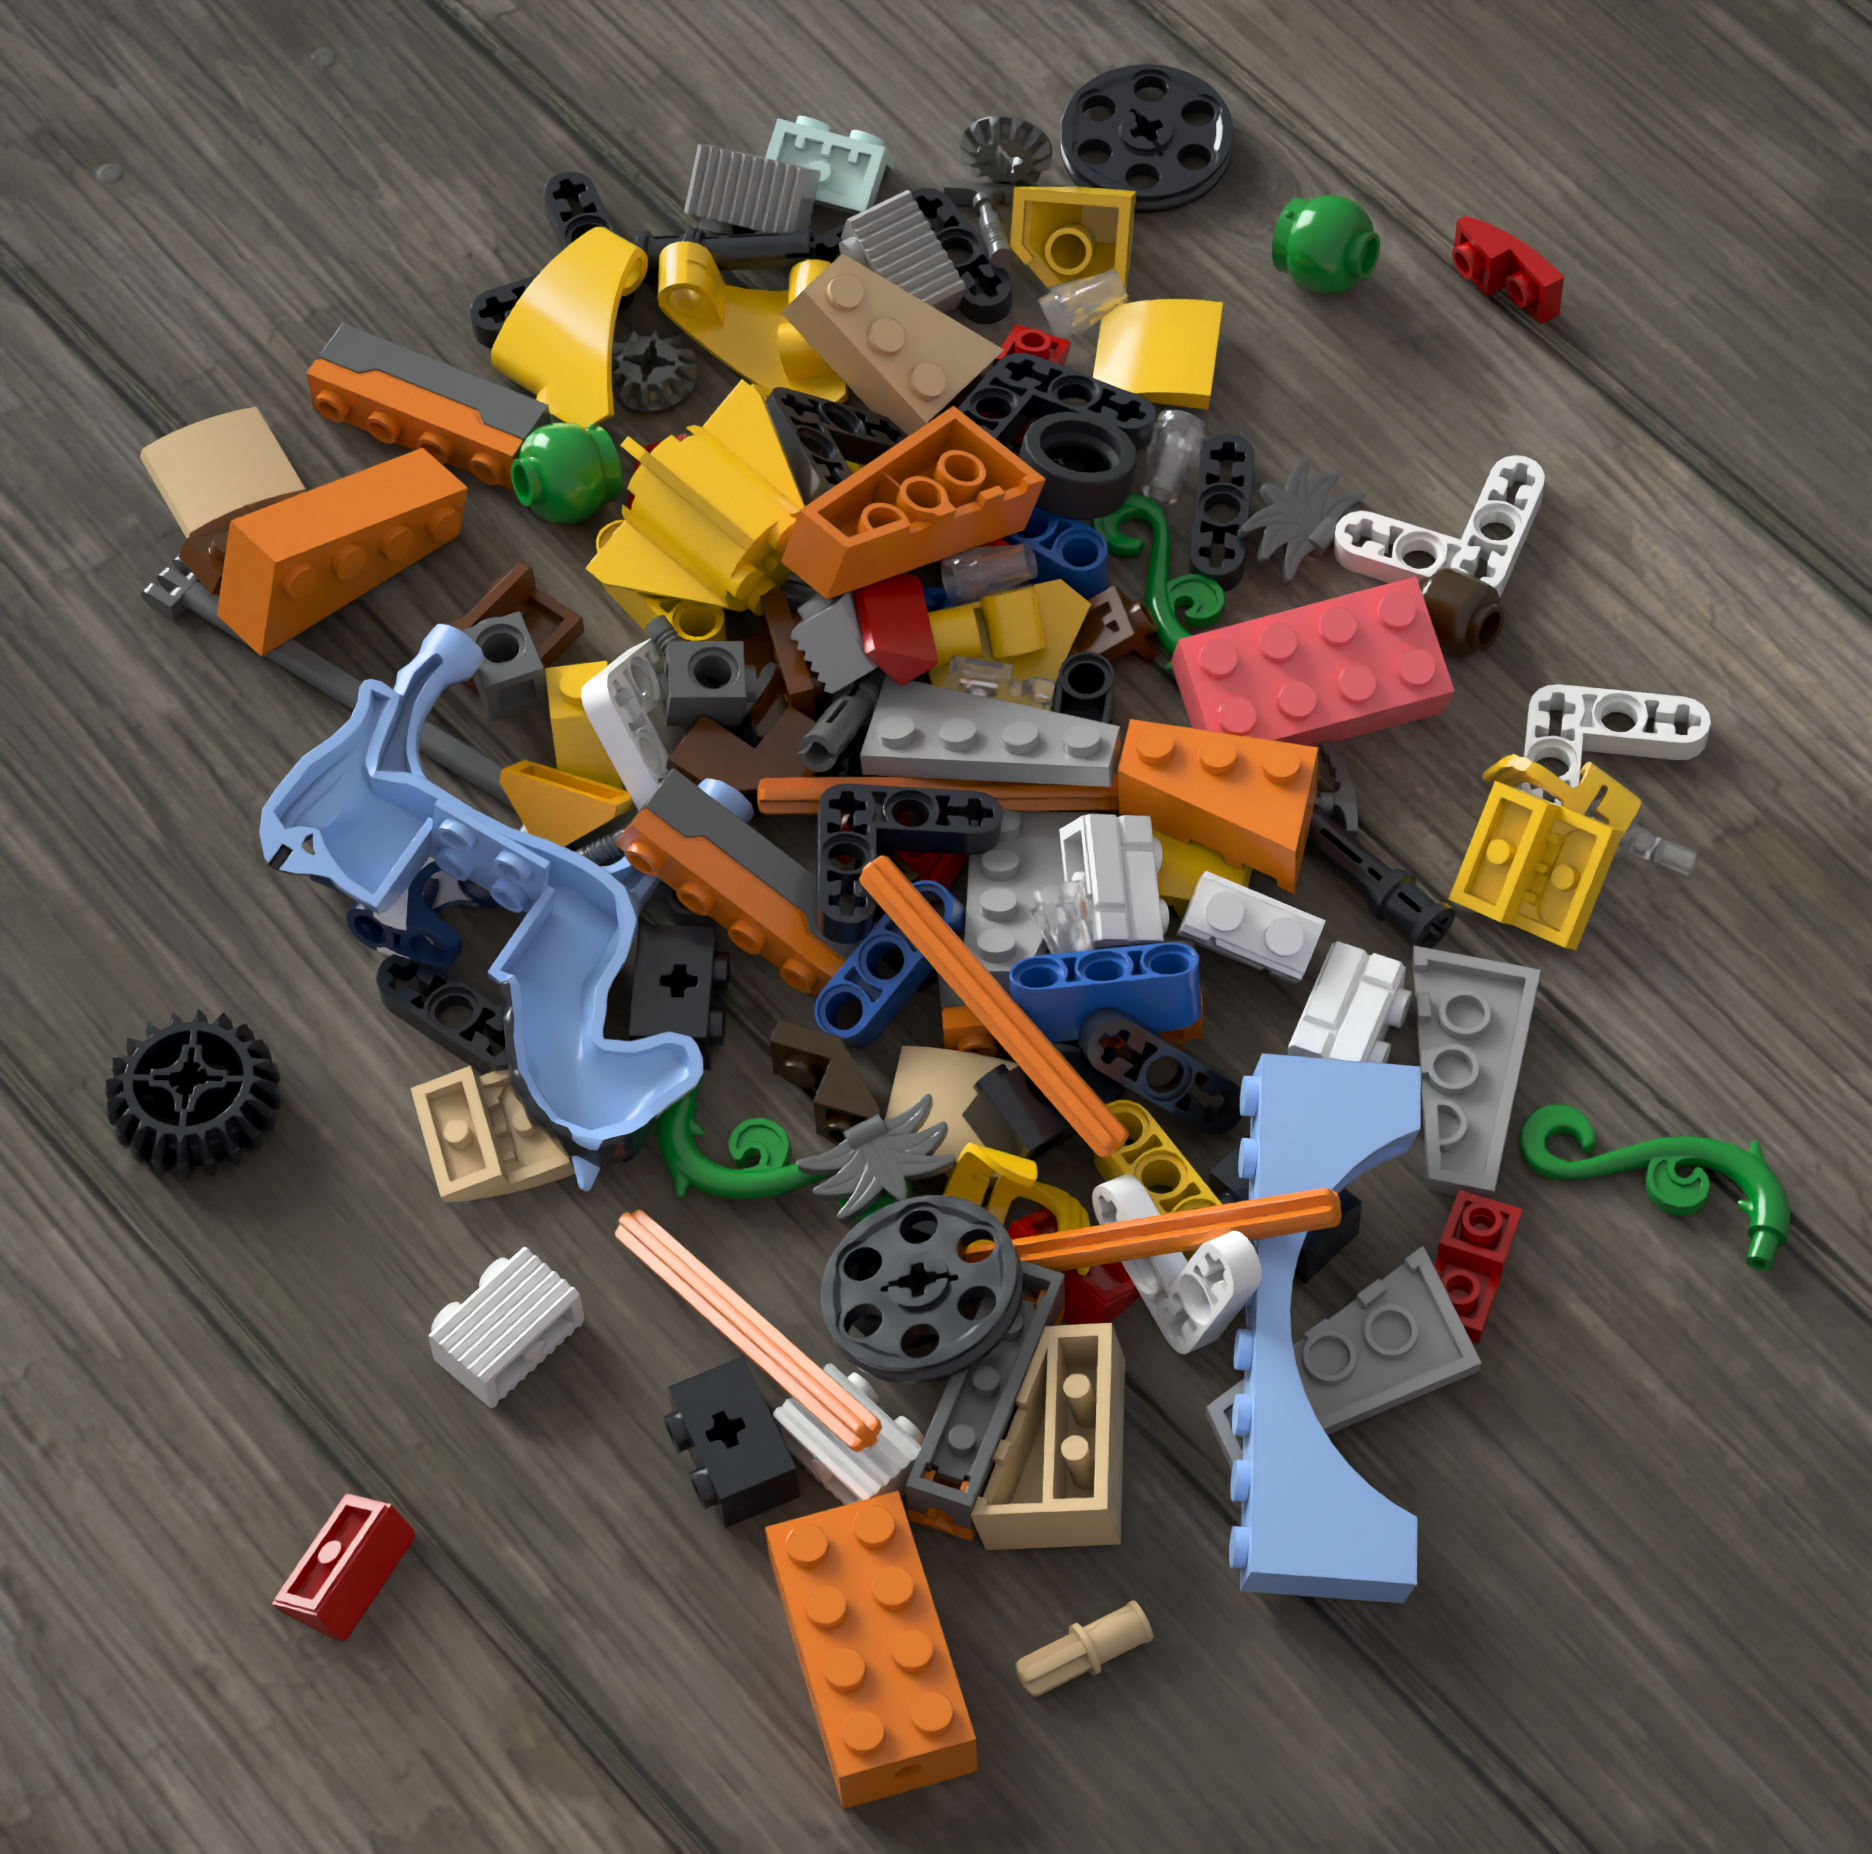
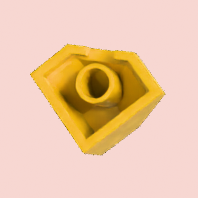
(1073, 231)

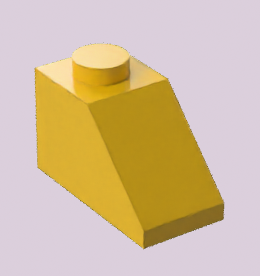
(574, 738)

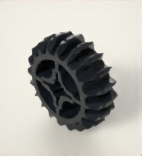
(221, 1110)

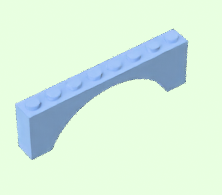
(1305, 1510)

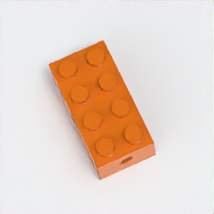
(871, 1650)

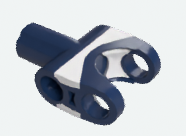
(414, 919)

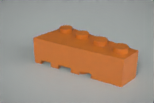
(913, 506)
(333, 545)

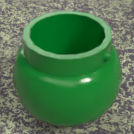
(1325, 244)
(567, 472)

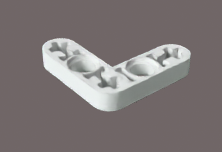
(1447, 550)
(618, 710)
(1584, 730)
(1191, 1298)

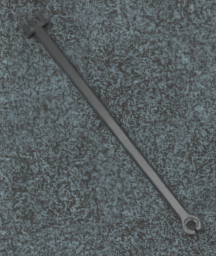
(344, 687)

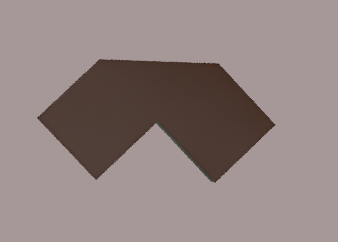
(722, 756)

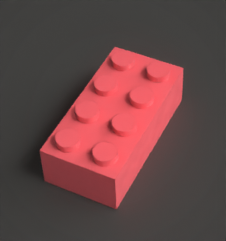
(1318, 669)

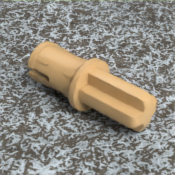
(1084, 1649)

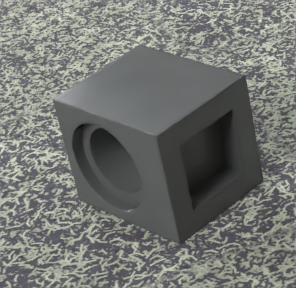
(695, 660)
(512, 685)

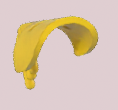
(1616, 807)
(1015, 1179)

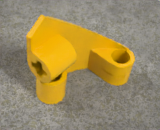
(565, 324)
(745, 324)
(1016, 626)

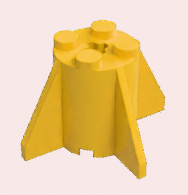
(708, 512)

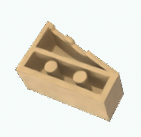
(888, 343)
(1064, 1449)

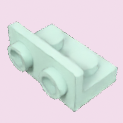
(848, 165)

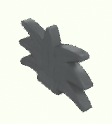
(1298, 518)
(880, 1160)

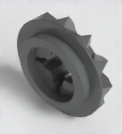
(1017, 137)
(668, 382)

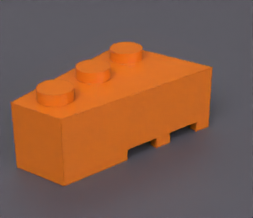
(1223, 792)

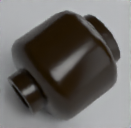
(1462, 611)

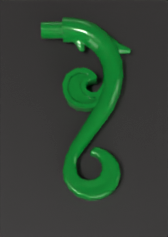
(1161, 594)
(750, 1138)
(1672, 1194)

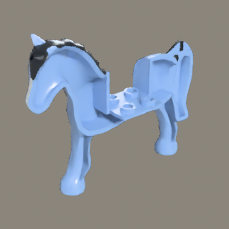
(381, 821)

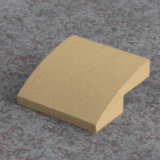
(218, 468)
(950, 1081)
(483, 1138)

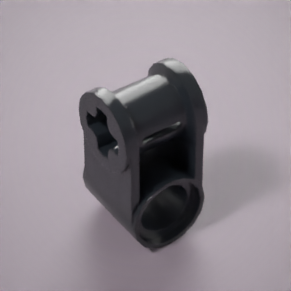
(1086, 671)

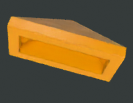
(559, 803)

